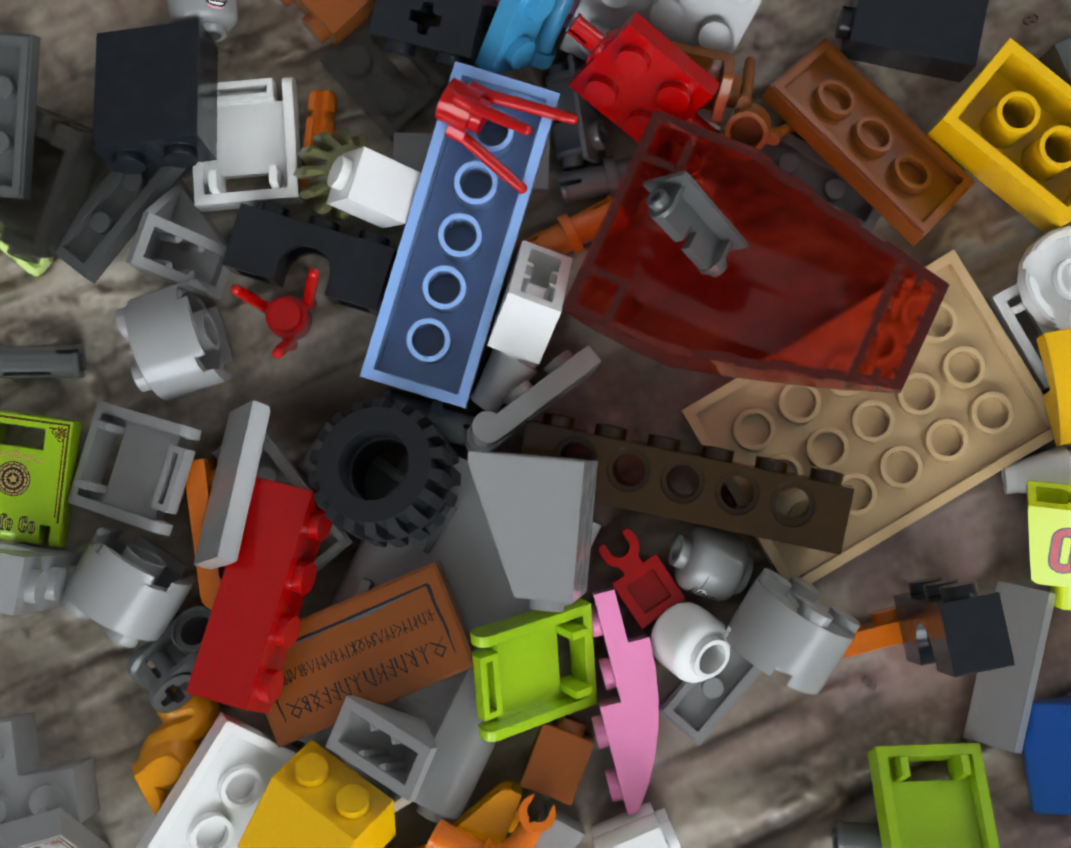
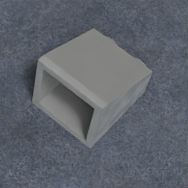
(539, 521)

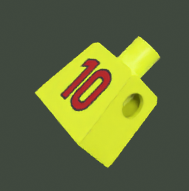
(1050, 538)

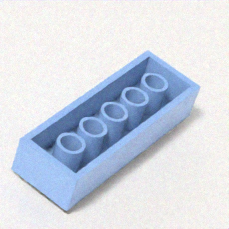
(456, 252)

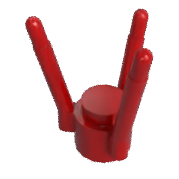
(470, 106)
(286, 314)

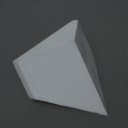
(180, 243)
(384, 747)

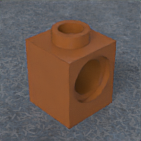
(558, 759)

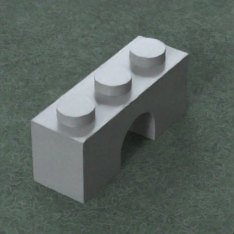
(33, 577)

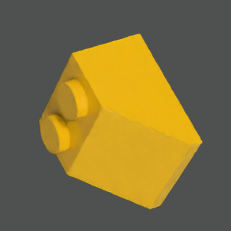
(320, 805)

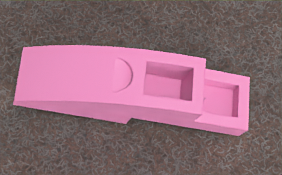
(632, 717)

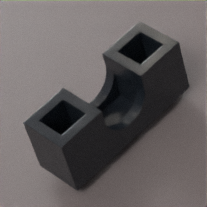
(269, 242)
(953, 627)

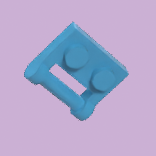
(523, 35)

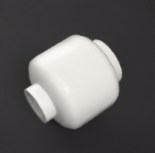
(690, 642)

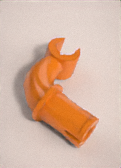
(524, 836)

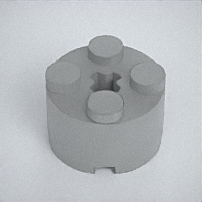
(176, 340)
(127, 587)
(790, 631)

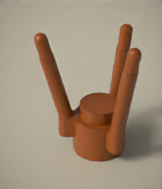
(750, 121)

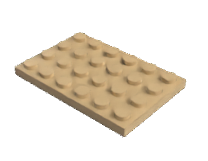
(905, 453)

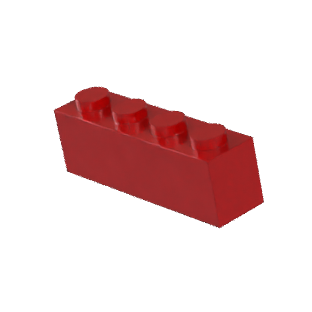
(261, 599)

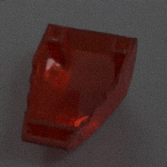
(799, 306)

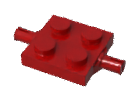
(639, 72)

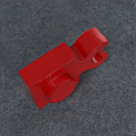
(645, 585)

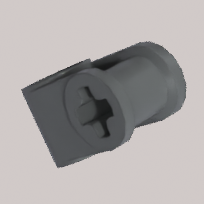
(173, 659)

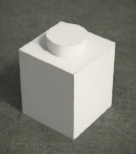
(372, 187)

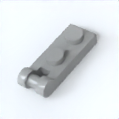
(528, 401)

